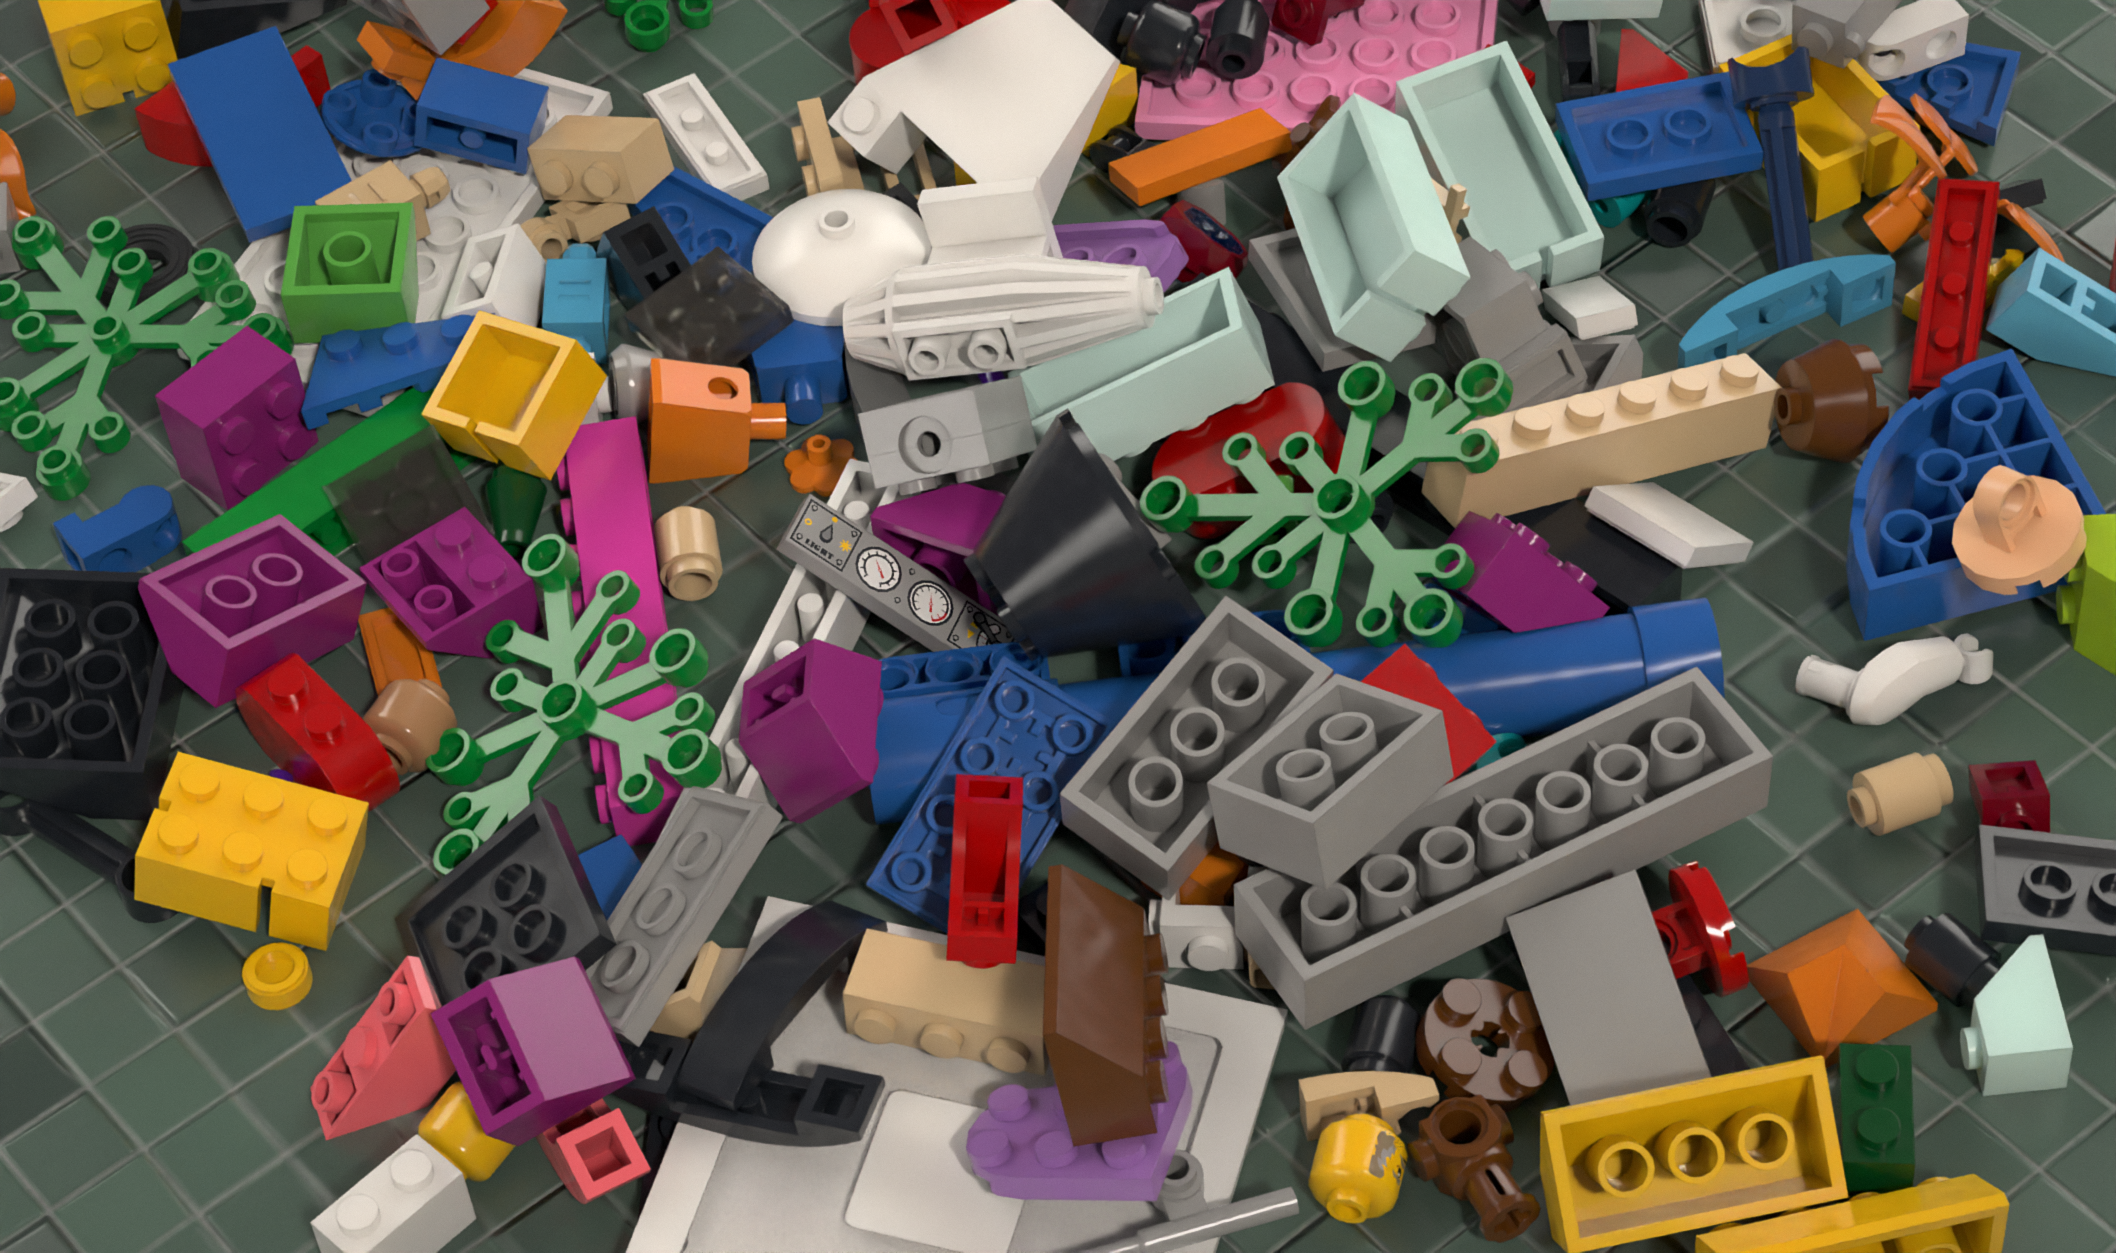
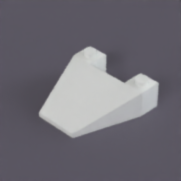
(995, 96)

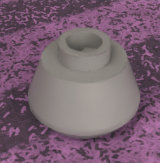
(630, 381)

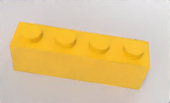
(1690, 1155)
(1929, 1218)

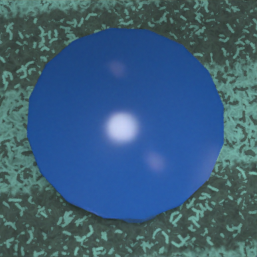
(372, 116)

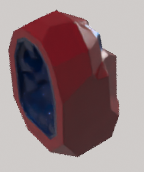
(1205, 241)

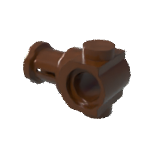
(1476, 1169)

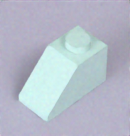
(2019, 1027)

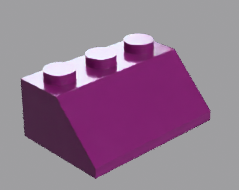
(250, 605)

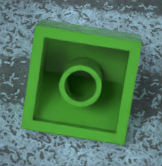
(350, 269)

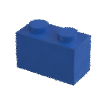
(480, 115)

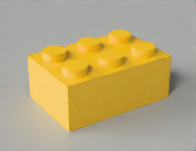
(1834, 134)
(237, 829)

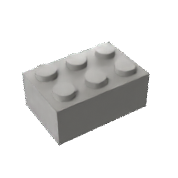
(1330, 780)

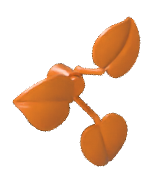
(1908, 207)

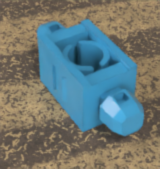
(579, 299)

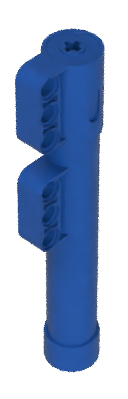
(1510, 680)

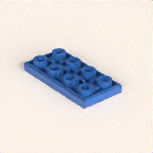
(259, 130)
(1012, 731)

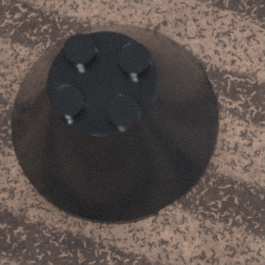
(1075, 557)

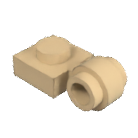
(573, 220)

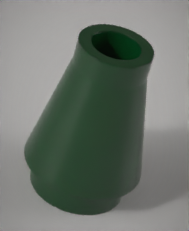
(515, 508)

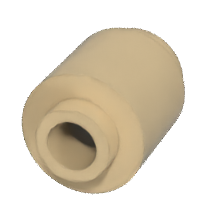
(688, 553)
(1900, 793)

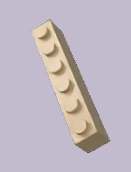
(1610, 438)

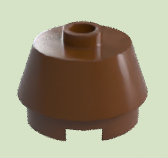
(1830, 401)

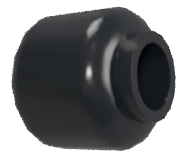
(1162, 42)

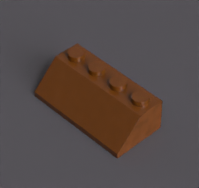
(1104, 1010)

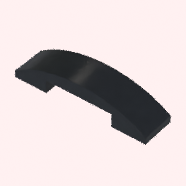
(765, 997)
(780, 1111)

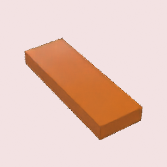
(1200, 156)

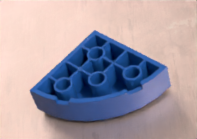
(1924, 474)

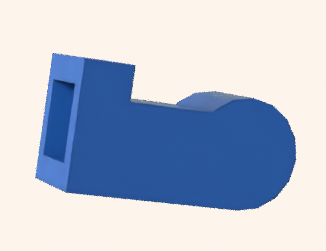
(123, 536)

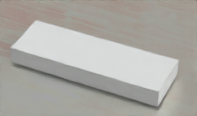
(705, 138)

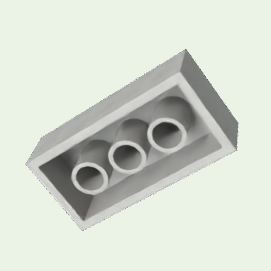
(1147, 782)

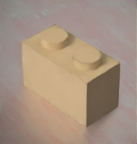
(601, 159)

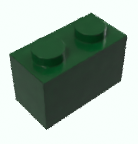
(1875, 1117)

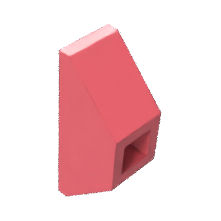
(388, 1060)

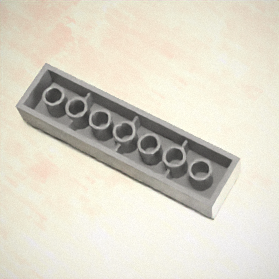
(1508, 841)

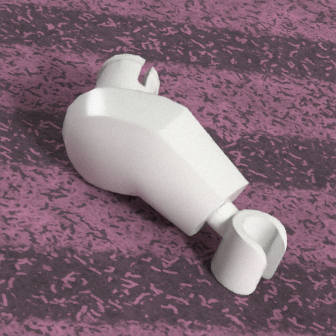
(1895, 677)

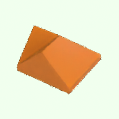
(1840, 987)

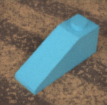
(2056, 315)

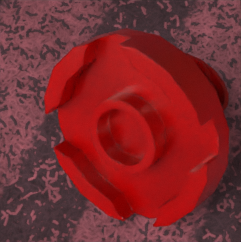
(1698, 931)

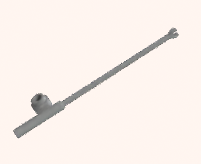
(1189, 1217)

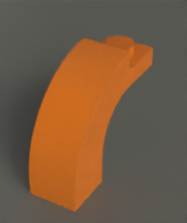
(501, 44)

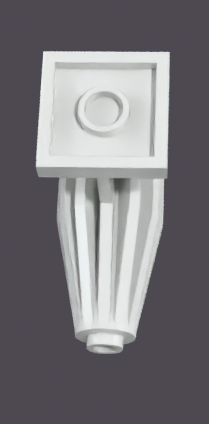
(994, 291)

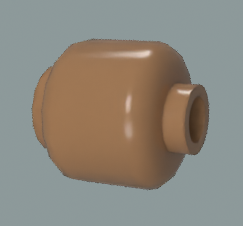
(410, 722)

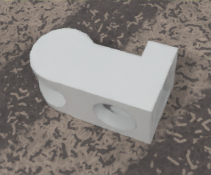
(1915, 39)

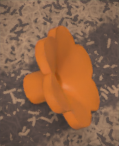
(818, 464)

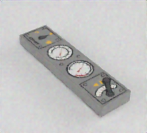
(887, 581)

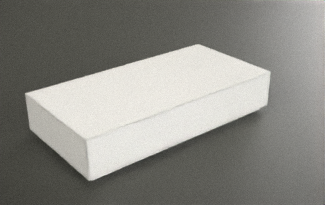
(1590, 307)

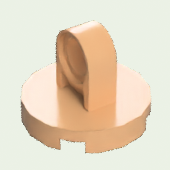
(2018, 531)

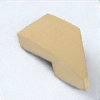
(1373, 1093)

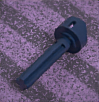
(1773, 94)

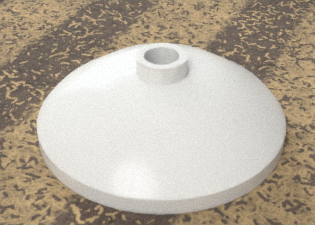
(835, 248)

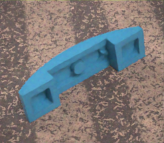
(1837, 285)

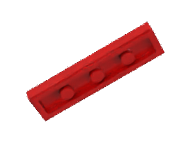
(1954, 281)

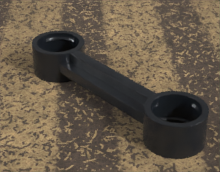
(85, 845)

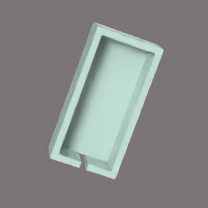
(1490, 136)
(1372, 228)
(1159, 379)

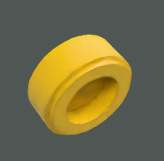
(277, 976)

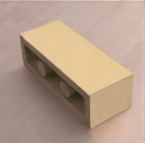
(916, 998)

